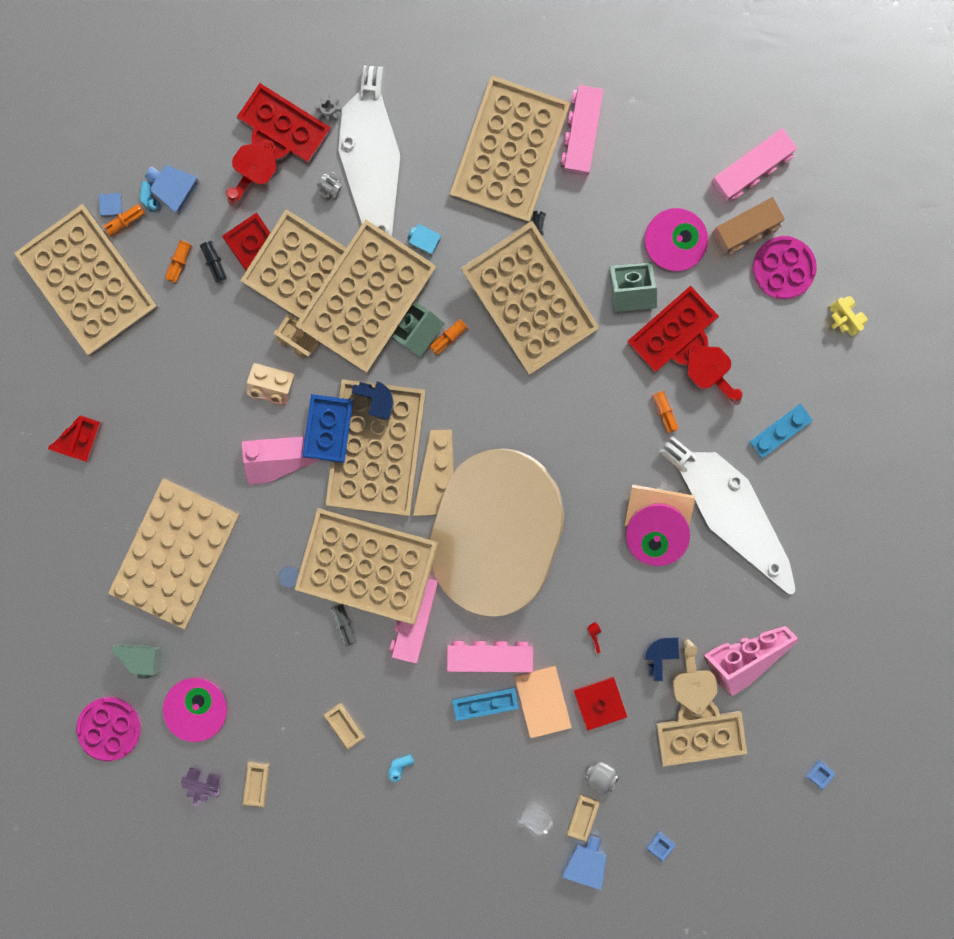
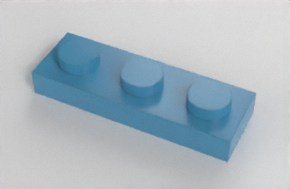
(780, 431)
(485, 704)

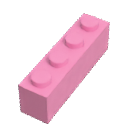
(583, 130)
(754, 165)
(410, 636)
(490, 658)

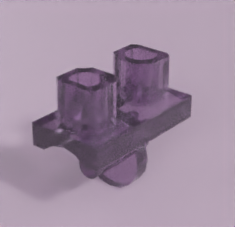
(192, 782)

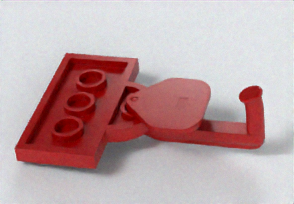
(276, 126)
(675, 332)

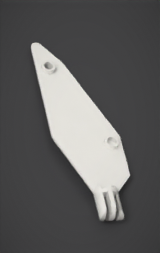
(370, 152)
(732, 510)

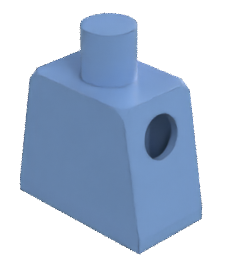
(172, 186)
(586, 864)

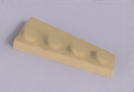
(435, 473)

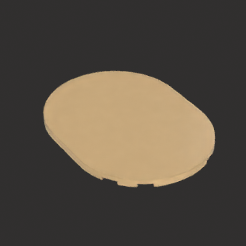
(497, 532)

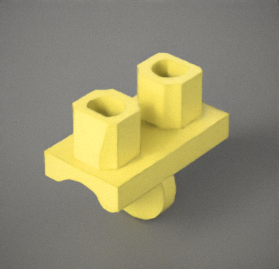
(845, 317)

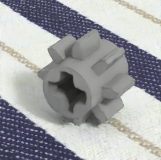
(332, 112)
(329, 185)

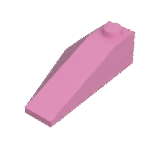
(273, 458)
(742, 663)

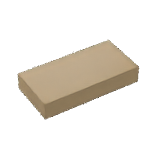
(344, 726)
(256, 784)
(583, 818)

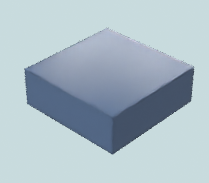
(110, 204)
(820, 774)
(660, 846)

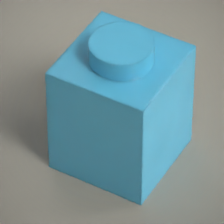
(424, 239)

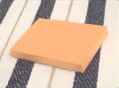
(645, 496)
(542, 702)

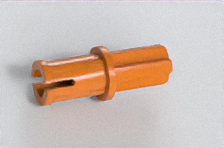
(123, 220)
(178, 261)
(448, 337)
(665, 412)

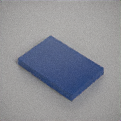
(327, 428)

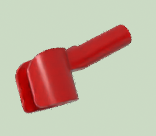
(593, 630)

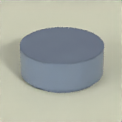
(288, 576)

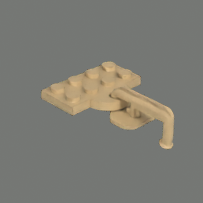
(699, 729)

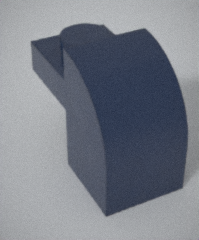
(382, 399)
(658, 650)

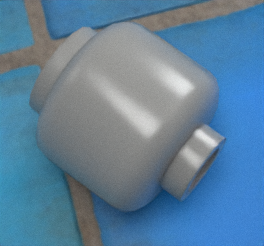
(602, 778)

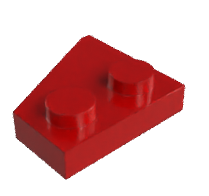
(78, 439)

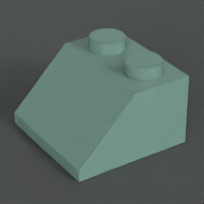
(633, 287)
(417, 329)
(139, 659)

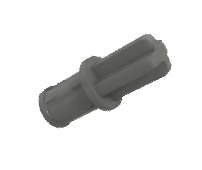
(343, 625)

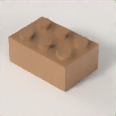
(748, 227)

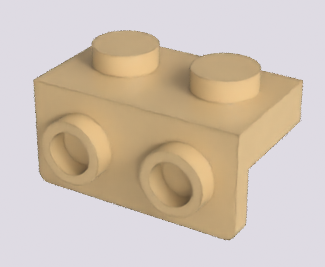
(292, 335)
(269, 384)

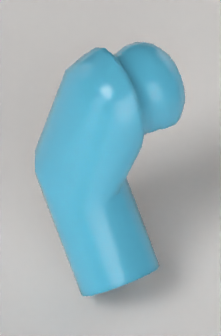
(146, 198)
(397, 767)

